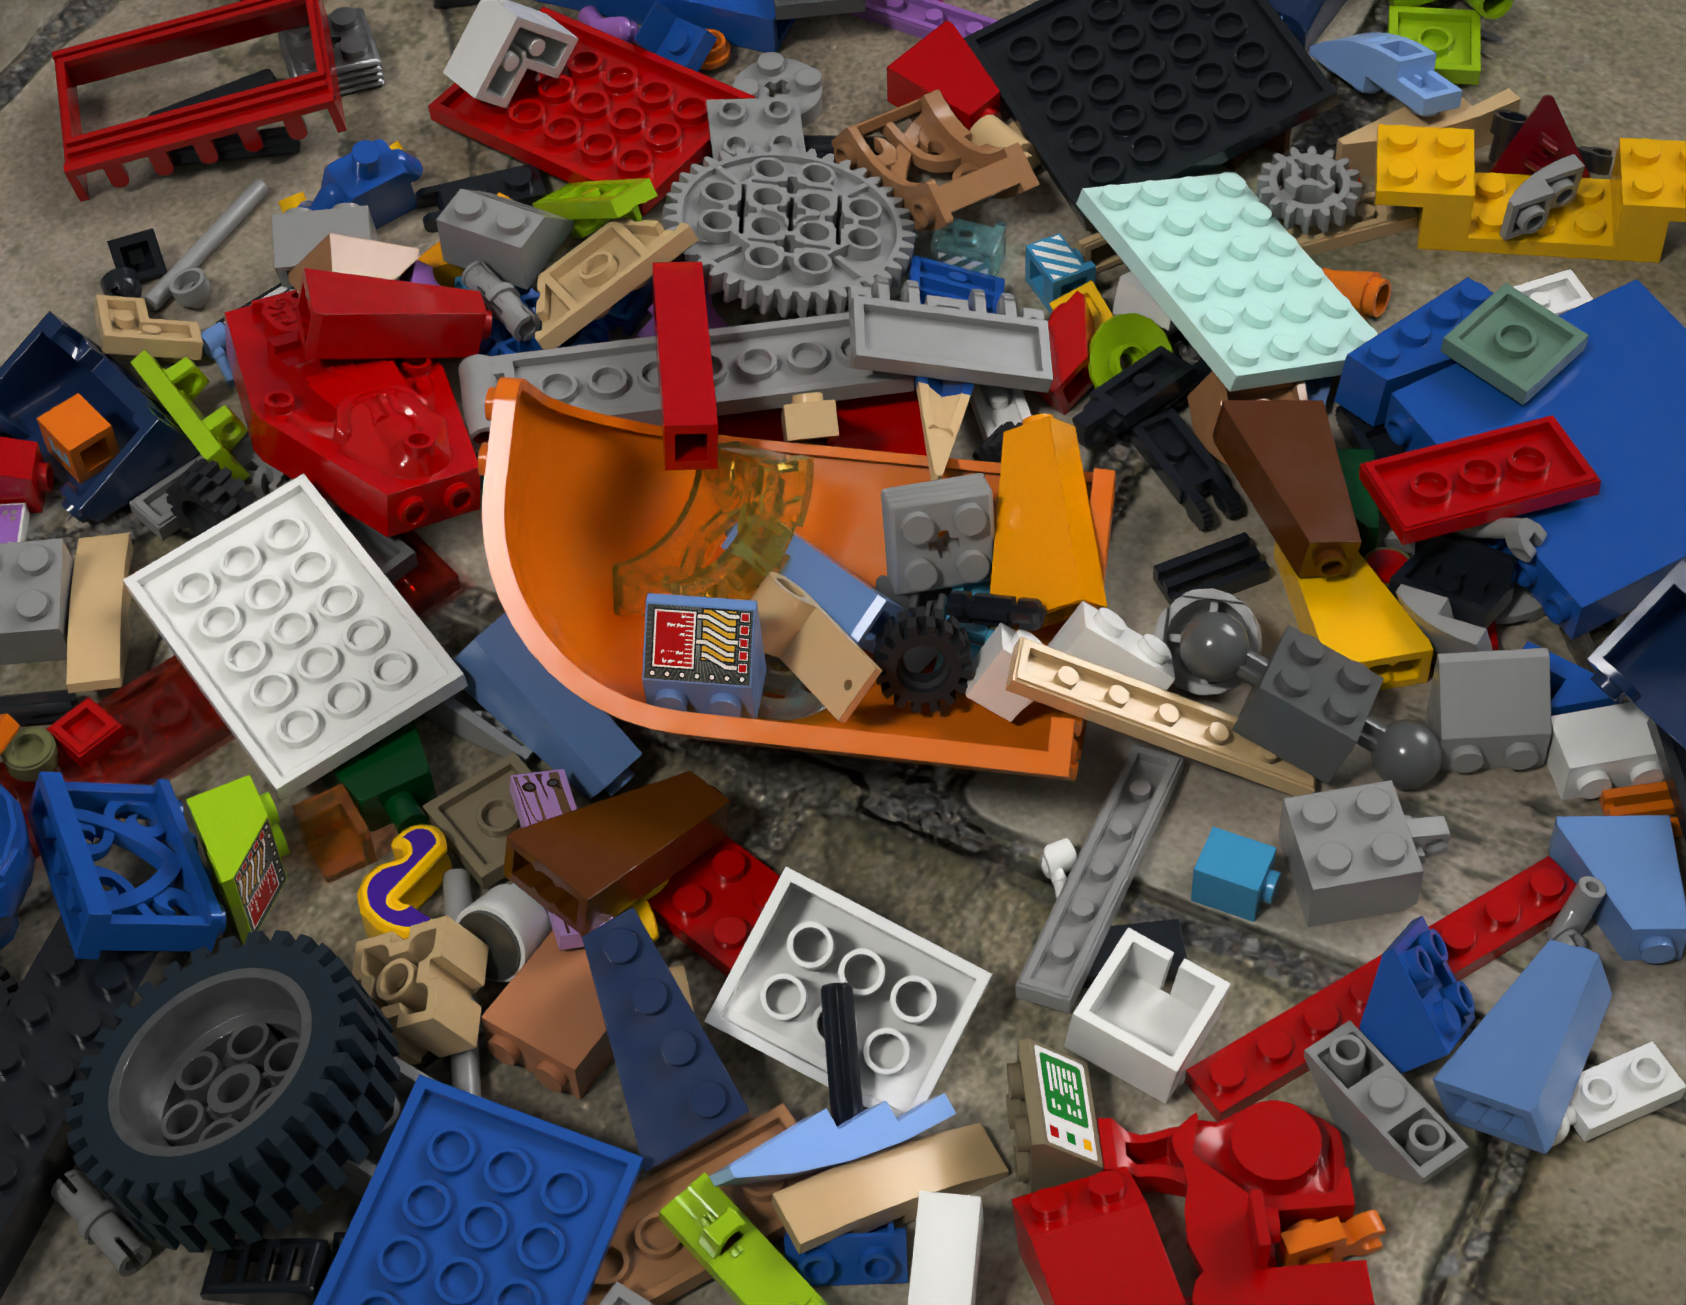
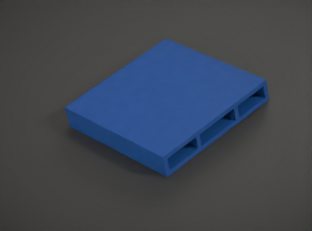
(1628, 420)

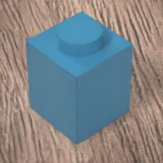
(1235, 874)

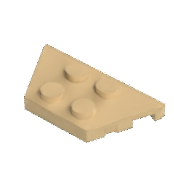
(601, 273)

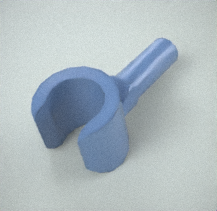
(215, 348)

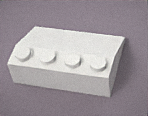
(906, 992)

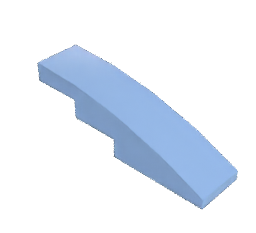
(820, 1145)

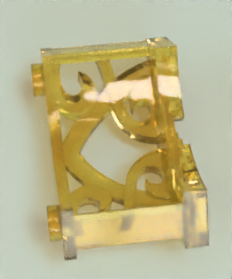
(753, 487)

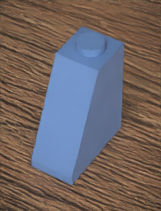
(1642, 879)

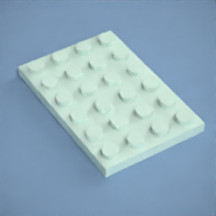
(1229, 278)

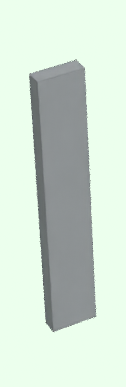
(1099, 879)

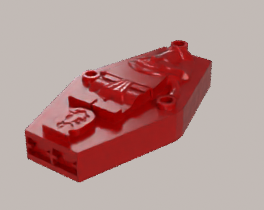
(363, 431)

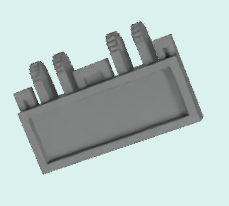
(949, 337)

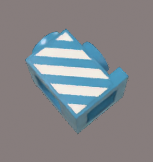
(1055, 269)

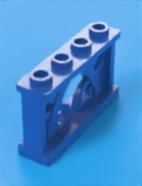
(120, 918)

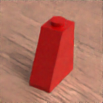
(946, 64)

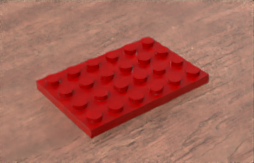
(603, 118)

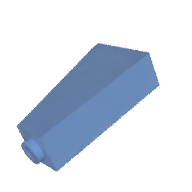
(838, 591)
(546, 713)
(1529, 1050)

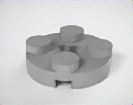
(786, 76)

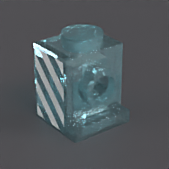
(971, 246)

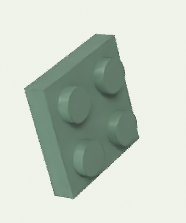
(1514, 343)

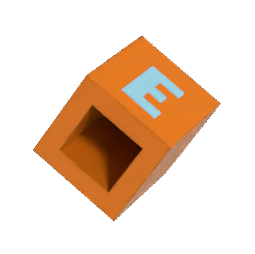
(78, 438)

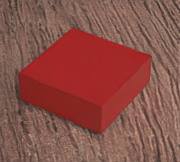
(86, 732)

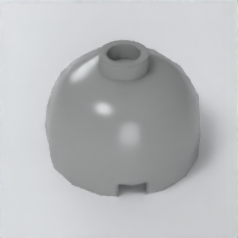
(1186, 608)

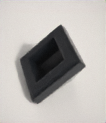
(140, 253)

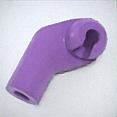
(615, 26)

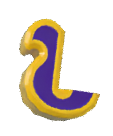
(398, 888)

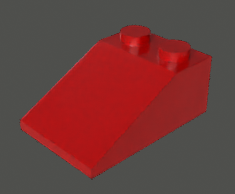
(1094, 1244)

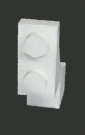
(1088, 635)

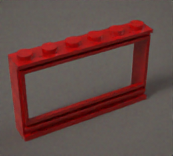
(202, 121)

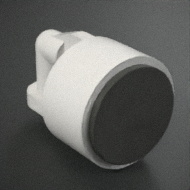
(509, 925)

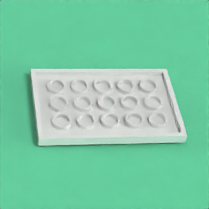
(294, 636)

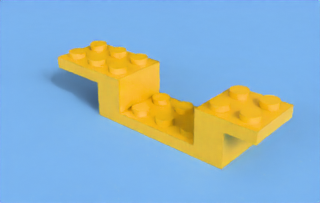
(1467, 208)

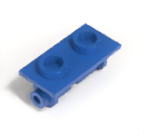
(854, 1258)

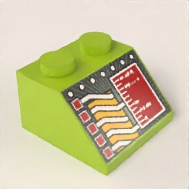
(242, 849)

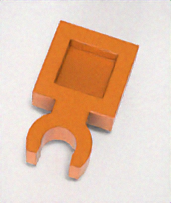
(1330, 1239)

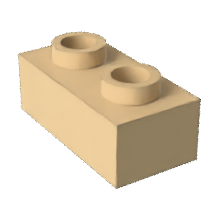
(810, 420)

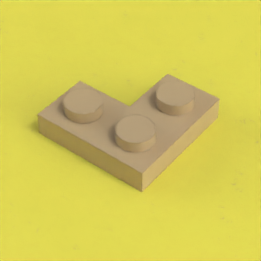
(128, 330)

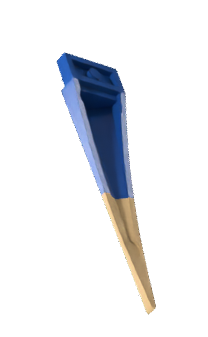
(940, 400)

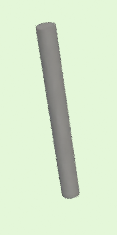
(208, 241)

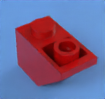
(1070, 338)

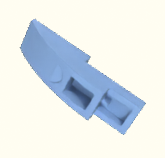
(1391, 64)

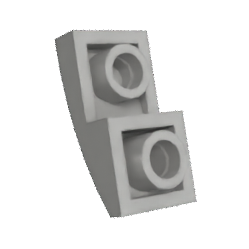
(1544, 190)

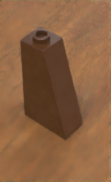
(1293, 479)
(616, 849)

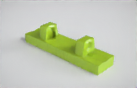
(598, 202)
(176, 390)
(752, 1267)

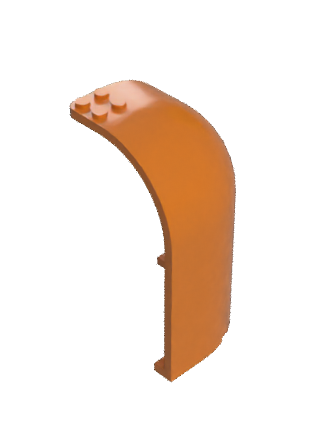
(591, 490)

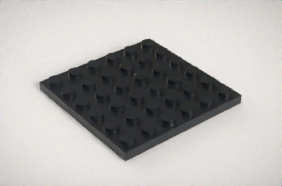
(1147, 85)

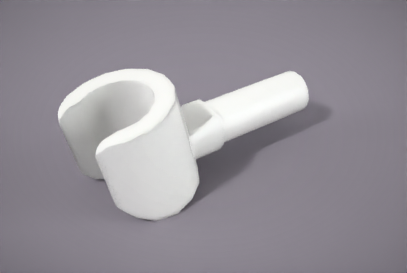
(1057, 861)

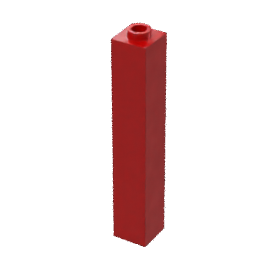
(684, 367)

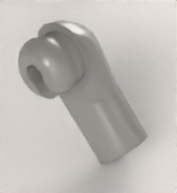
(1577, 912)

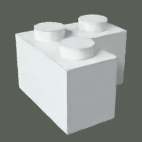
(500, 47)

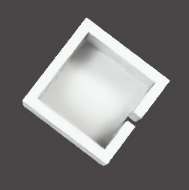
(1137, 1027)

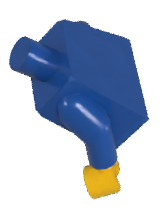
(367, 176)

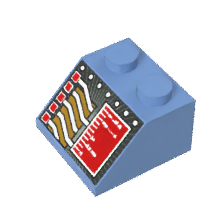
(703, 655)

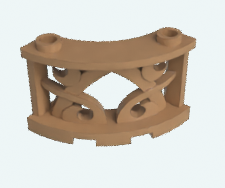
(934, 129)

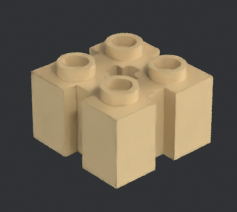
(426, 986)

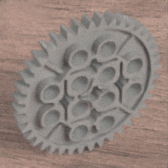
(797, 192)

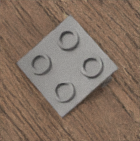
(753, 123)

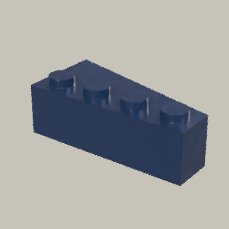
(664, 1059)

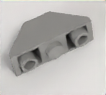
(1380, 1108)

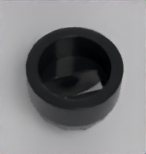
(121, 282)

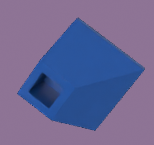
(1415, 1001)

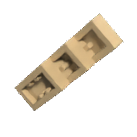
(1361, 144)
(99, 613)
(886, 1185)

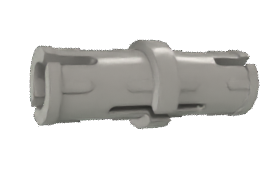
(501, 300)
(100, 1222)

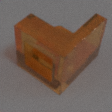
(334, 833)

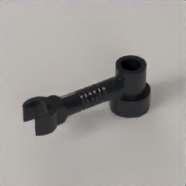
(1506, 125)

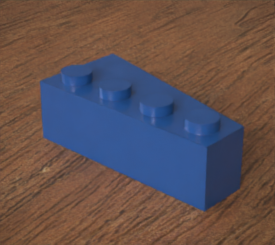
(1404, 352)

